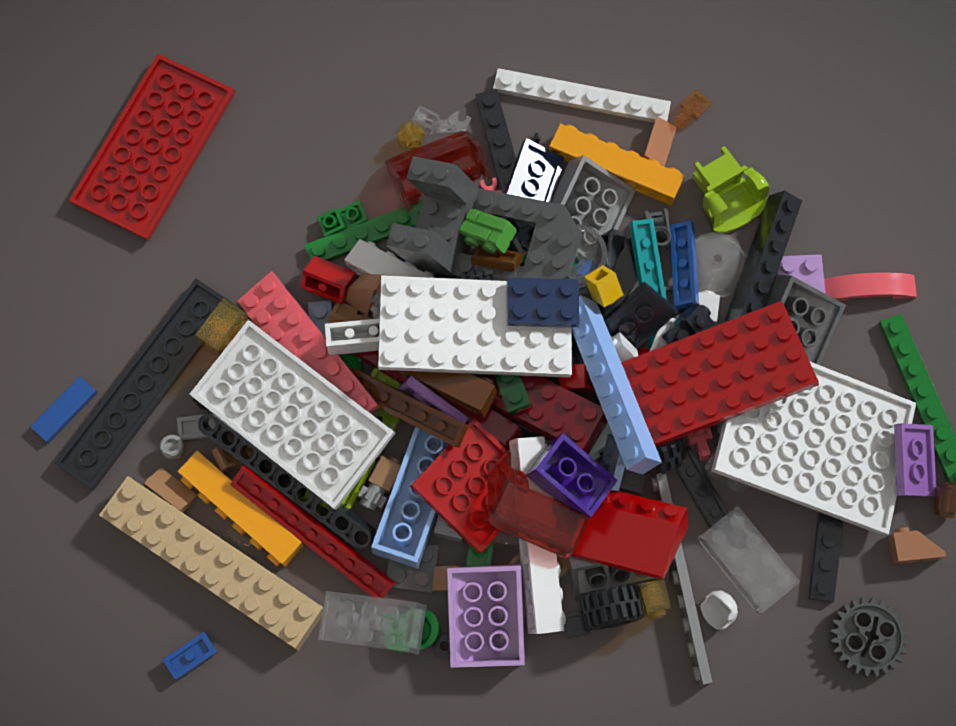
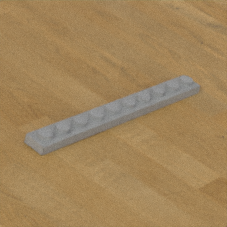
(685, 597)

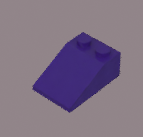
(571, 476)

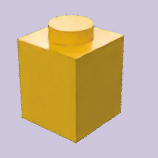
(603, 286)

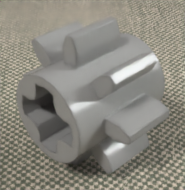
(372, 497)

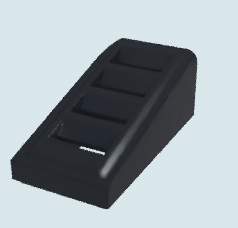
(614, 241)

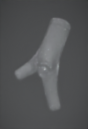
(240, 540)

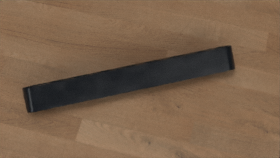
(292, 491)

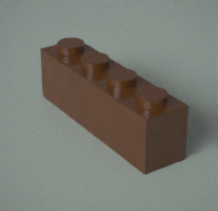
(459, 388)

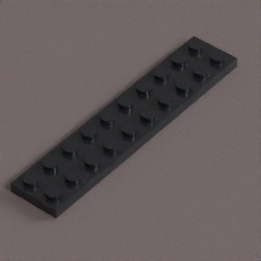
(139, 388)

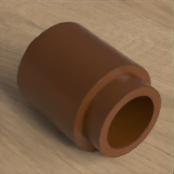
(945, 500)

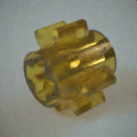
(410, 135)

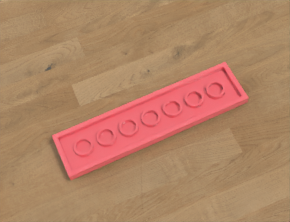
(285, 321)

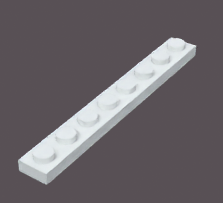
(581, 96)

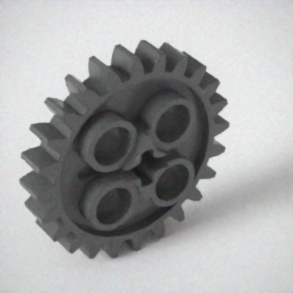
(889, 646)

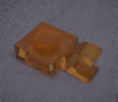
(693, 106)

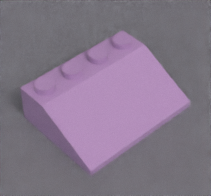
(486, 616)

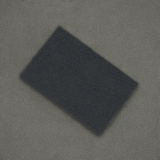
(640, 315)

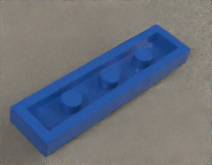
(684, 265)

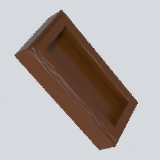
(505, 261)

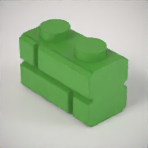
(487, 230)

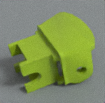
(728, 198)

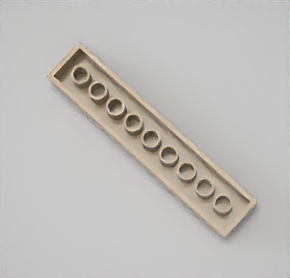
(213, 563)

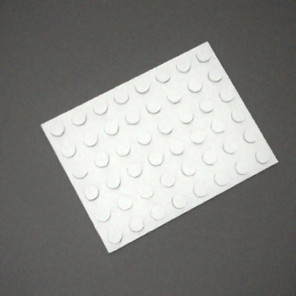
(822, 449)

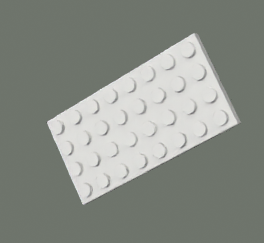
(463, 330)
(292, 414)

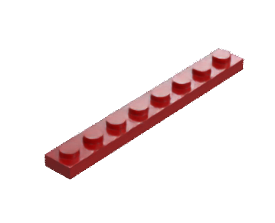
(312, 533)

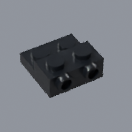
(692, 321)

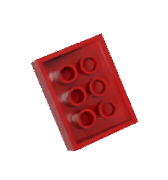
(633, 534)

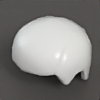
(719, 609)

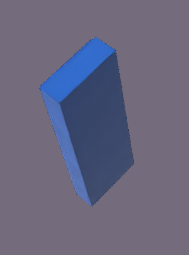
(63, 409)

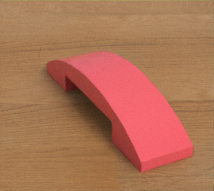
(871, 285)

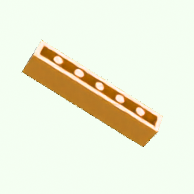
(641, 174)
(247, 517)

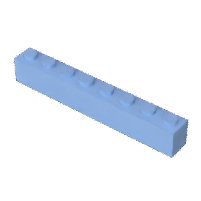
(614, 390)

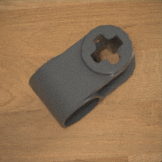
(662, 228)

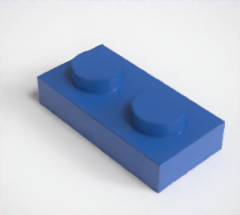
(190, 656)

